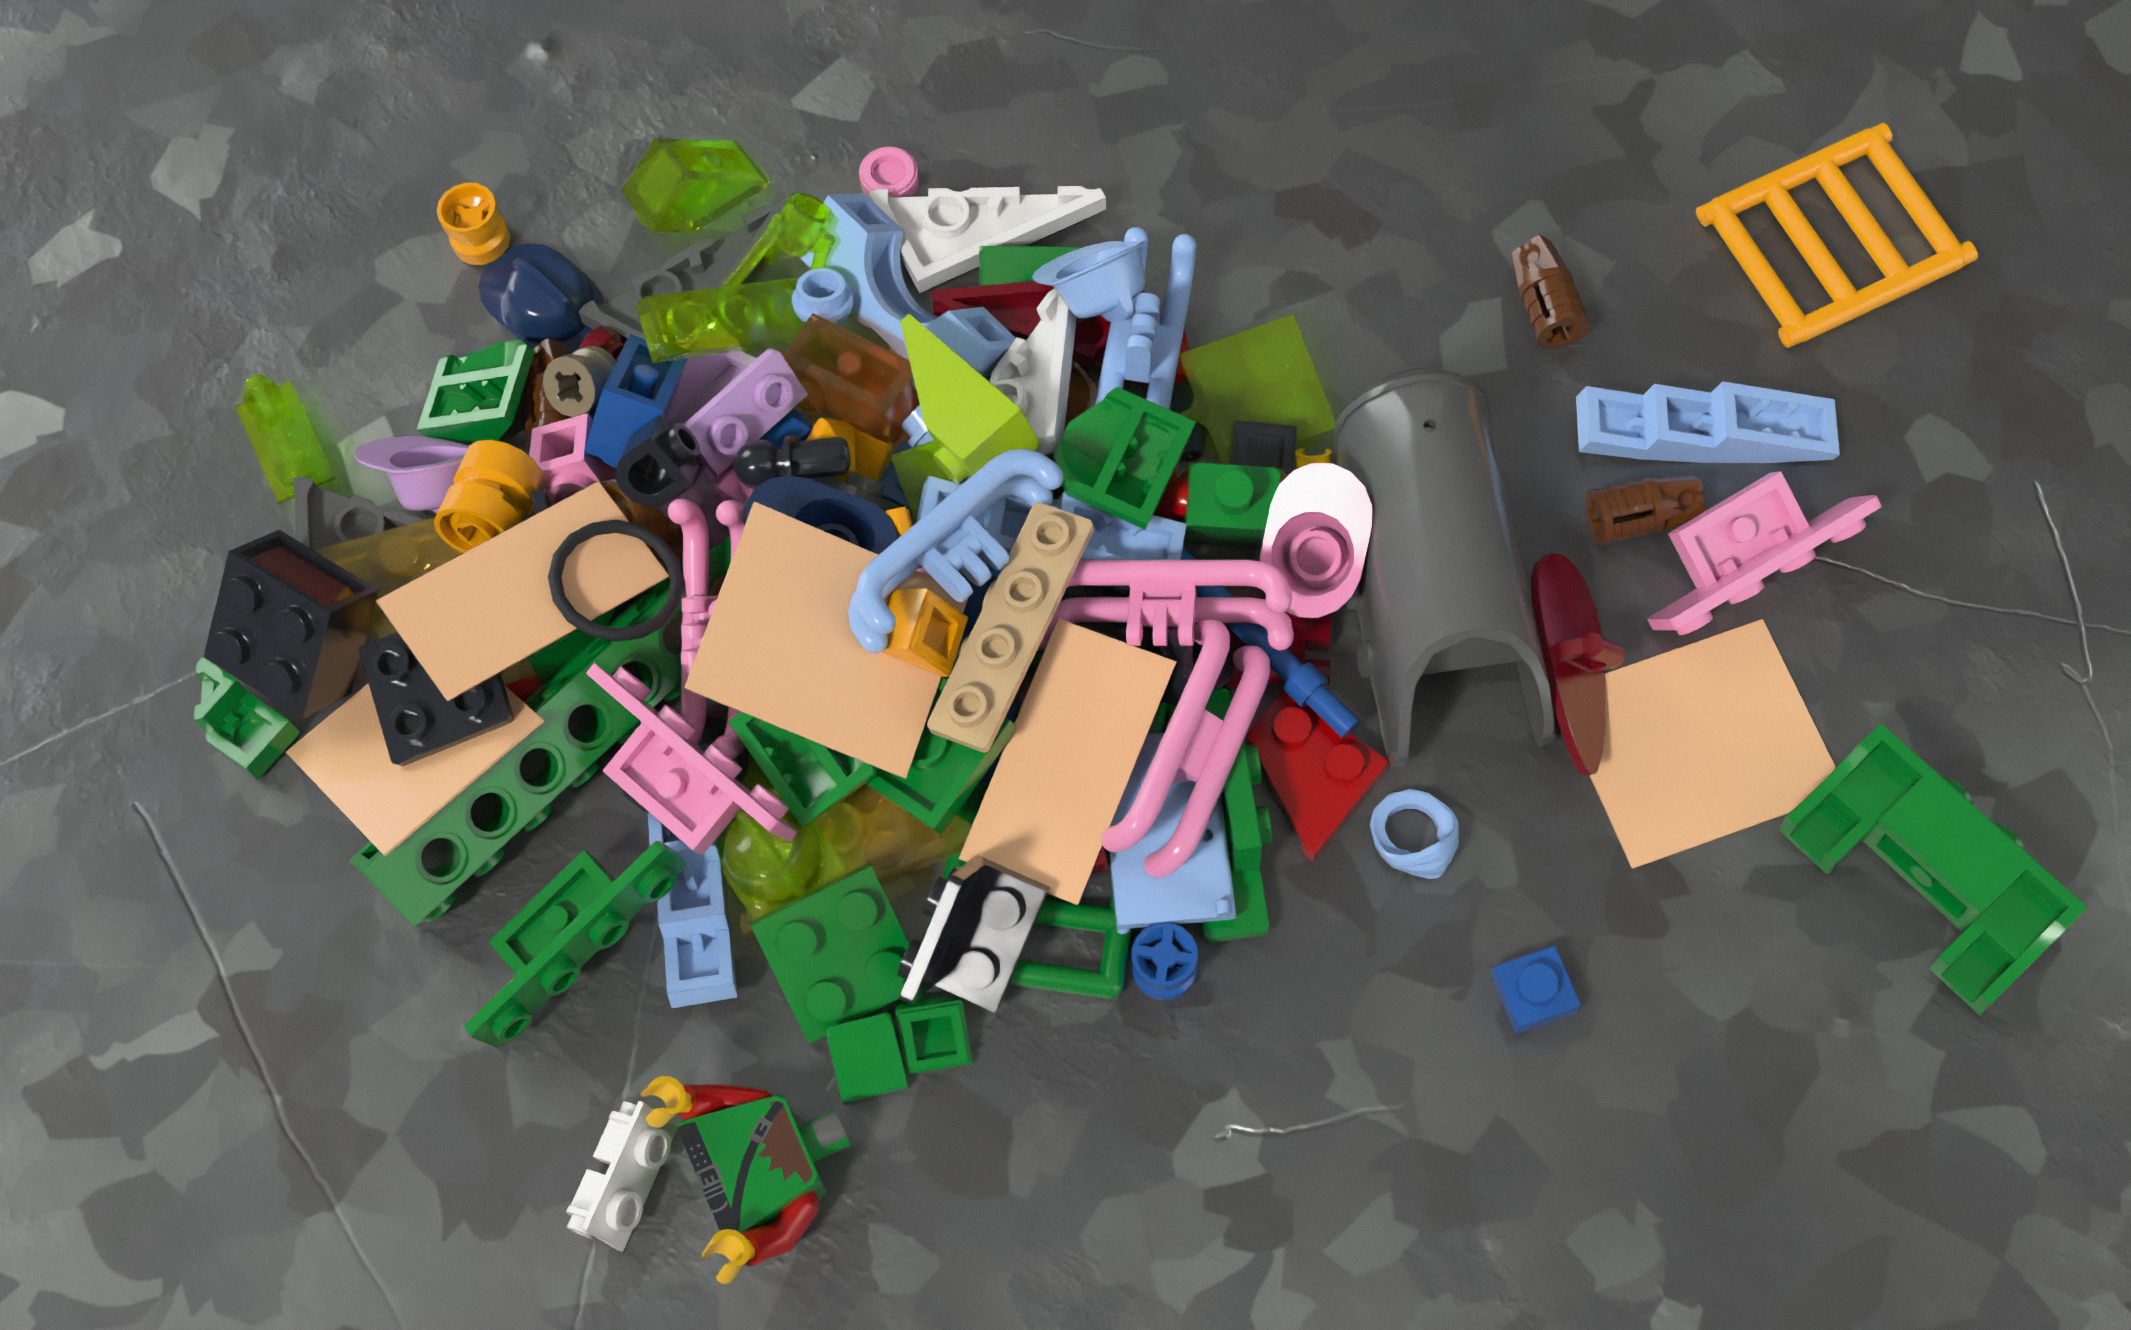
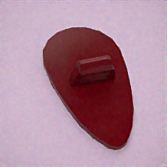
(1573, 656)

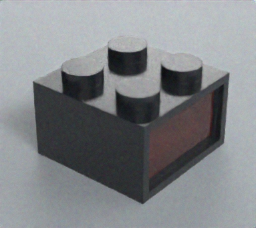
(290, 623)

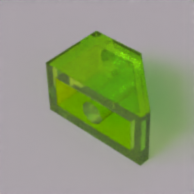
(690, 183)

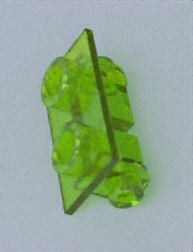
(281, 436)

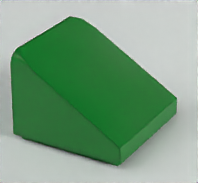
(933, 1032)
(866, 1058)

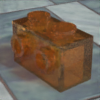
(852, 379)

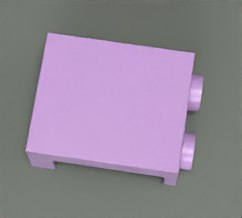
(733, 401)

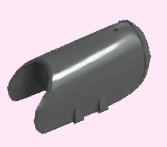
(1442, 552)

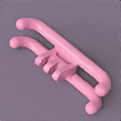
(1166, 597)
(696, 605)
(1196, 750)

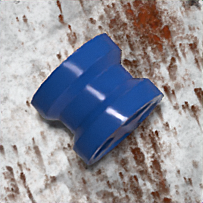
(1164, 946)

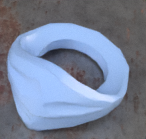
(1433, 860)

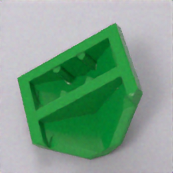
(476, 393)
(1122, 455)
(801, 771)

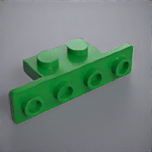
(1246, 833)
(564, 929)

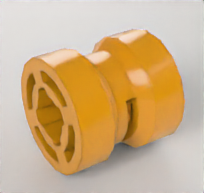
(473, 223)

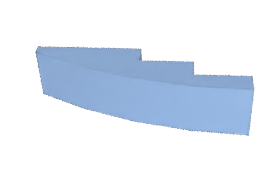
(1704, 427)
(1111, 535)
(696, 925)

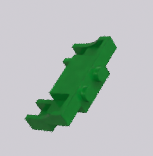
(1947, 853)

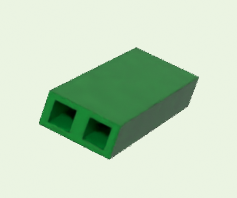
(1014, 263)

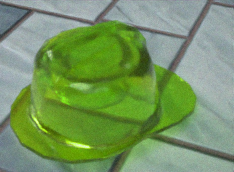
(771, 870)

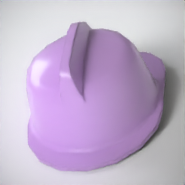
(416, 467)

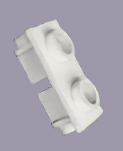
(614, 1202)

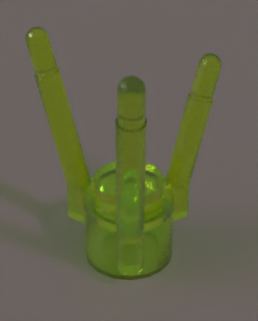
(796, 231)

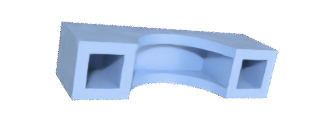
(870, 263)

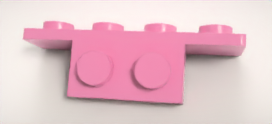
(1746, 541)
(675, 779)

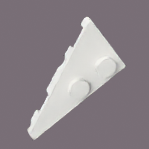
(949, 226)
(1038, 371)

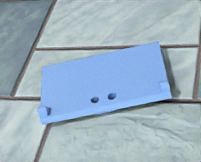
(1193, 893)

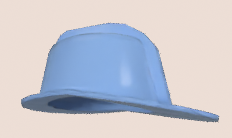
(1097, 279)

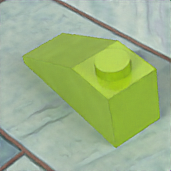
(961, 407)

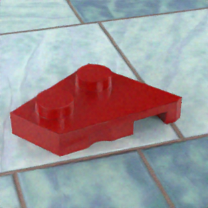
(1313, 770)

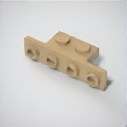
(1010, 627)

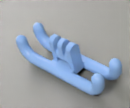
(1139, 345)
(950, 541)

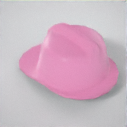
(1319, 536)

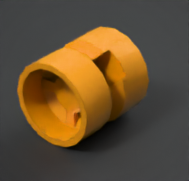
(487, 494)

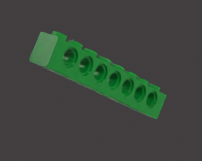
(569, 761)

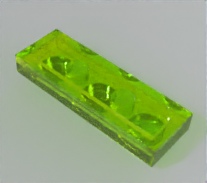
(719, 319)

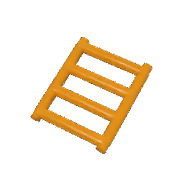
(1847, 300)

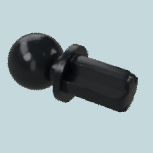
(806, 459)

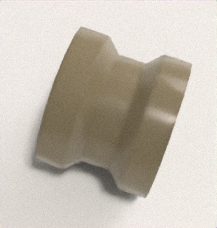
(560, 383)

